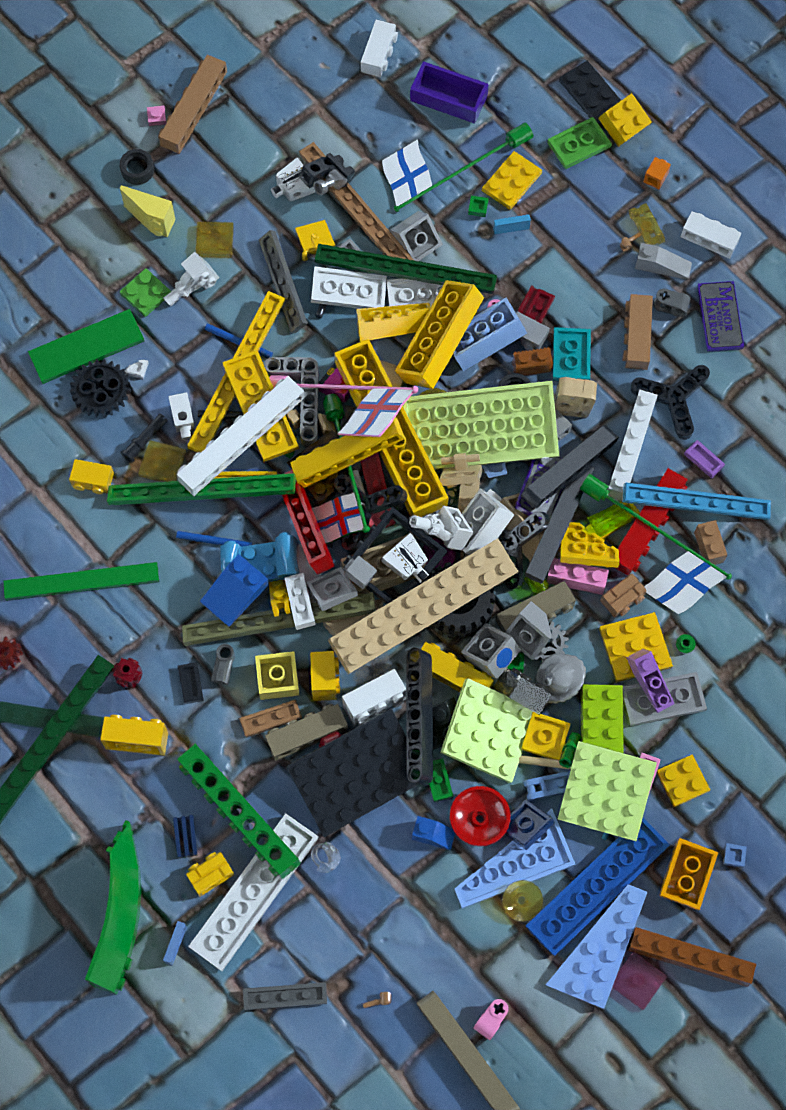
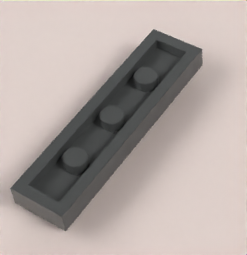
(285, 996)

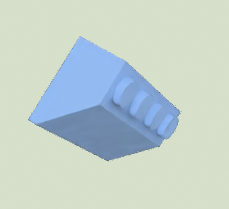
(488, 334)

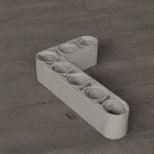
(310, 394)

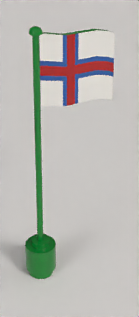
(345, 513)

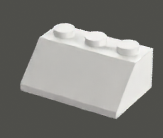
(486, 519)

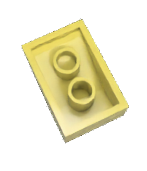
(150, 210)

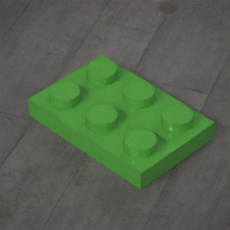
(579, 143)

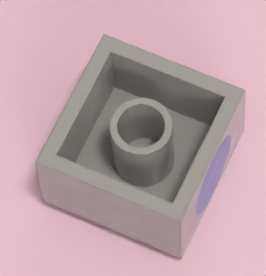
(491, 650)

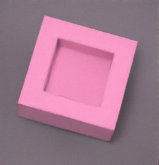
(156, 115)

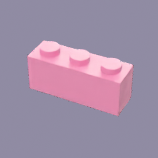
(578, 576)

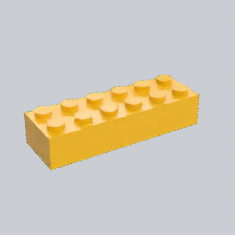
(439, 334)

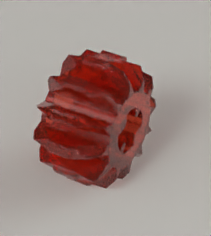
(13, 653)

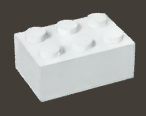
(374, 698)

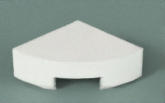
(137, 369)

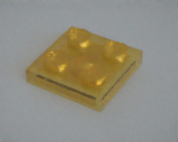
(215, 239)
(161, 462)

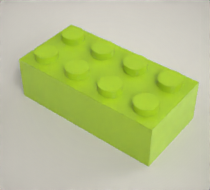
(602, 716)

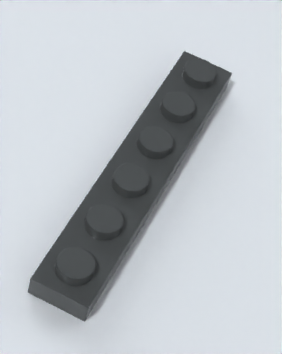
(283, 281)

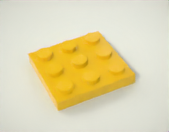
(630, 636)

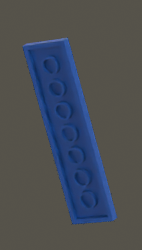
(596, 888)

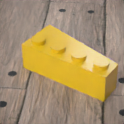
(390, 320)

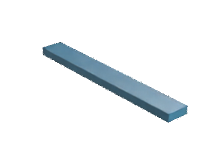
(696, 501)

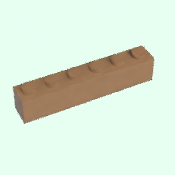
(192, 104)

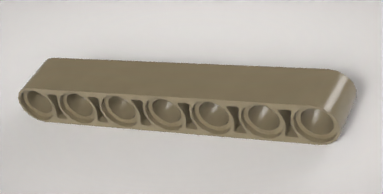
(466, 1053)

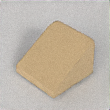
(325, 425)

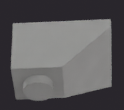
(530, 630)

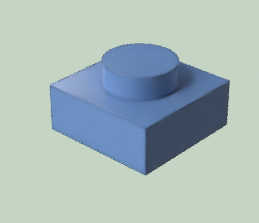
(734, 855)

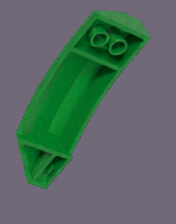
(122, 915)

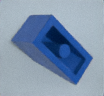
(433, 833)

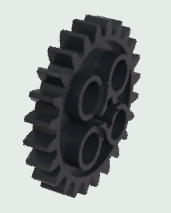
(111, 376)

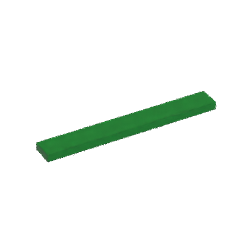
(81, 581)

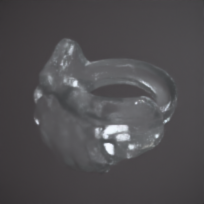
(333, 857)

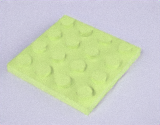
(487, 731)
(607, 791)

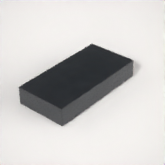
(190, 683)

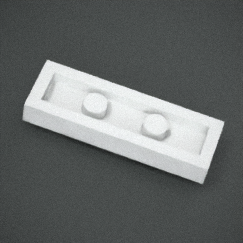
(299, 601)

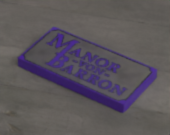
(720, 316)
(537, 469)

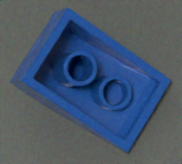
(234, 590)

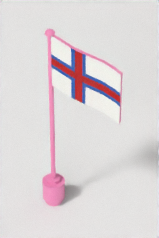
(374, 412)

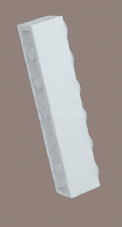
(632, 443)

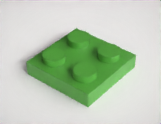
(145, 292)

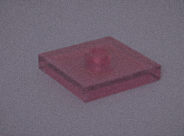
(638, 981)

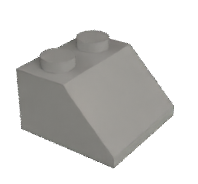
(417, 235)

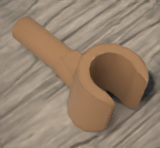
(626, 242)
(385, 999)

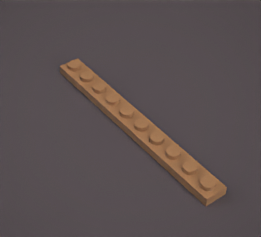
(360, 211)

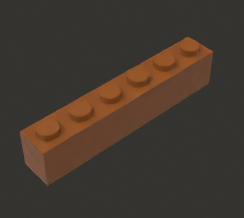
(692, 957)

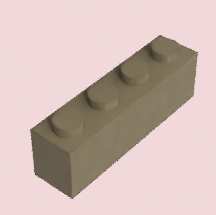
(551, 601)
(305, 732)

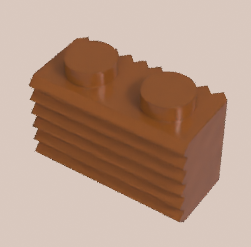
(532, 362)

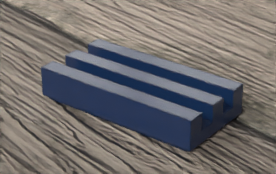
(183, 819)

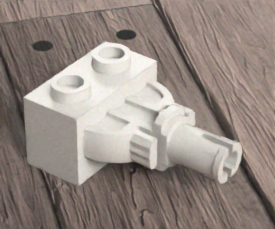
(197, 275)
(446, 525)

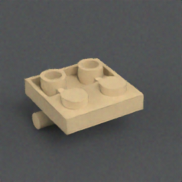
(461, 472)

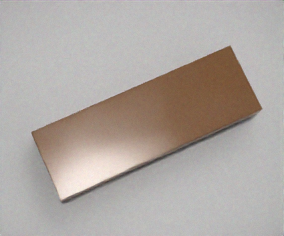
(270, 718)

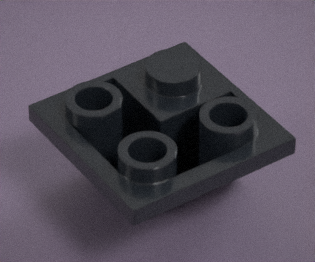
(442, 717)

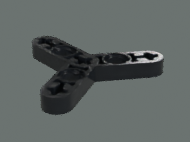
(679, 390)
(370, 503)
(519, 540)

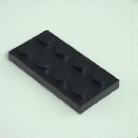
(589, 90)

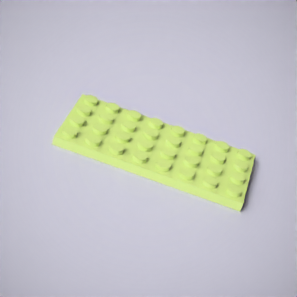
(493, 422)

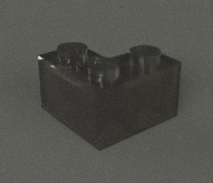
(520, 689)

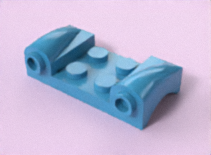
(271, 559)

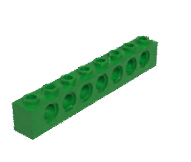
(196, 757)

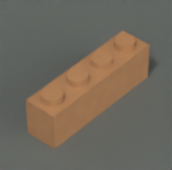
(638, 331)

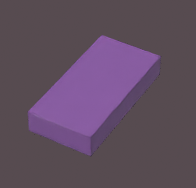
(704, 459)

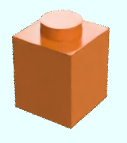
(657, 173)

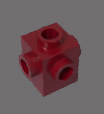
(131, 677)

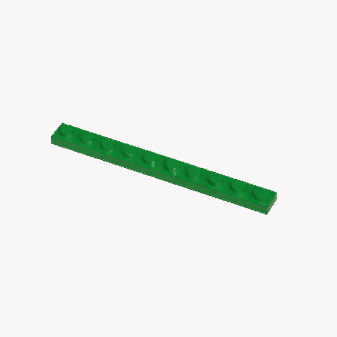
(215, 489)

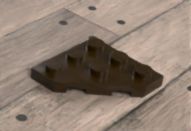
(324, 488)

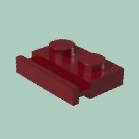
(536, 304)

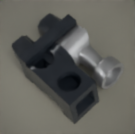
(326, 167)

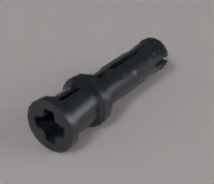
(138, 444)

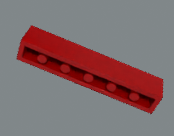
(308, 529)
(640, 534)

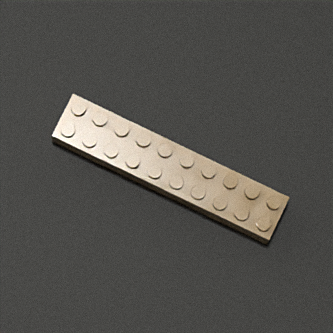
(422, 606)

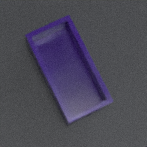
(449, 92)

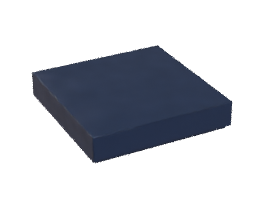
(528, 824)

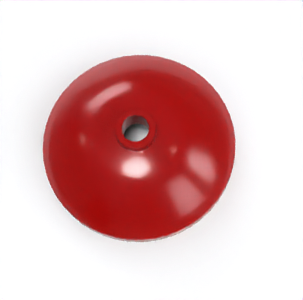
(480, 802)

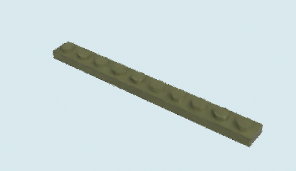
(266, 621)

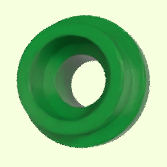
(685, 649)

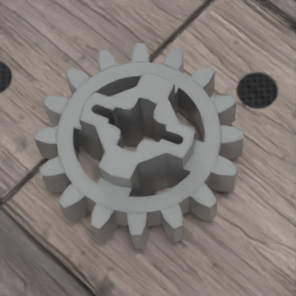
(558, 649)

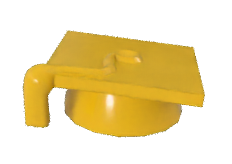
(313, 234)

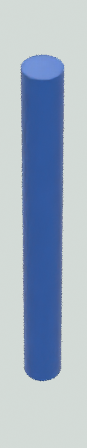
(234, 339)
(208, 539)

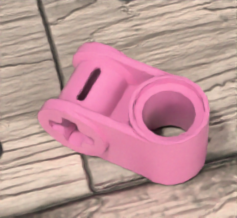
(489, 1021)

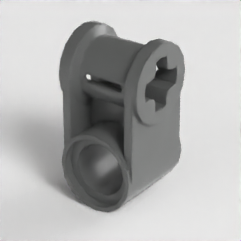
(673, 302)

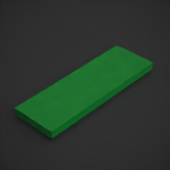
(86, 345)

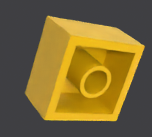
(625, 120)
(323, 675)

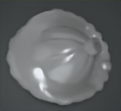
(562, 676)

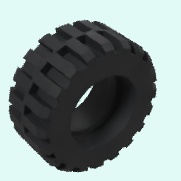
(468, 622)

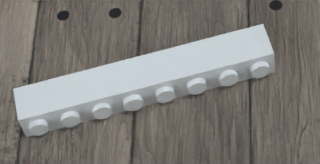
(240, 435)

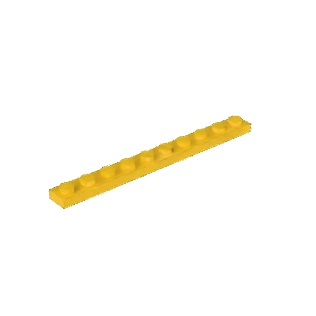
(224, 393)

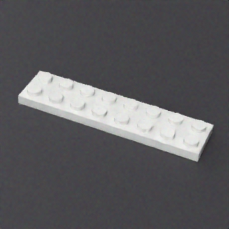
(248, 899)

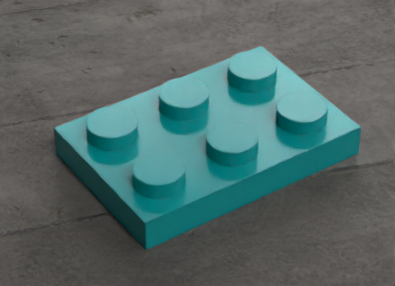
(571, 353)

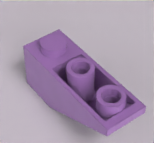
(650, 679)

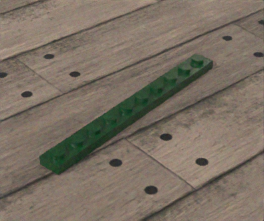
(402, 267)
(53, 734)

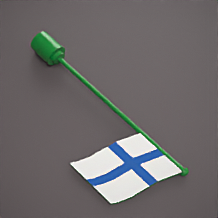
(411, 178)
(683, 579)

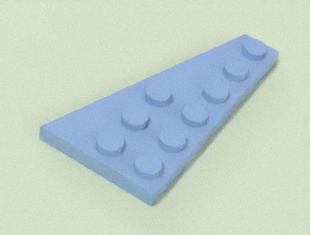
(515, 863)
(597, 959)

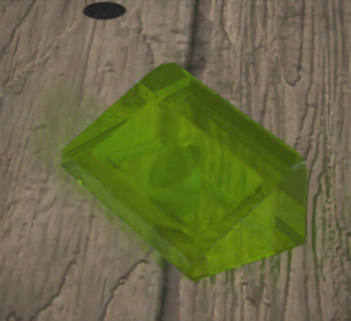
(609, 519)

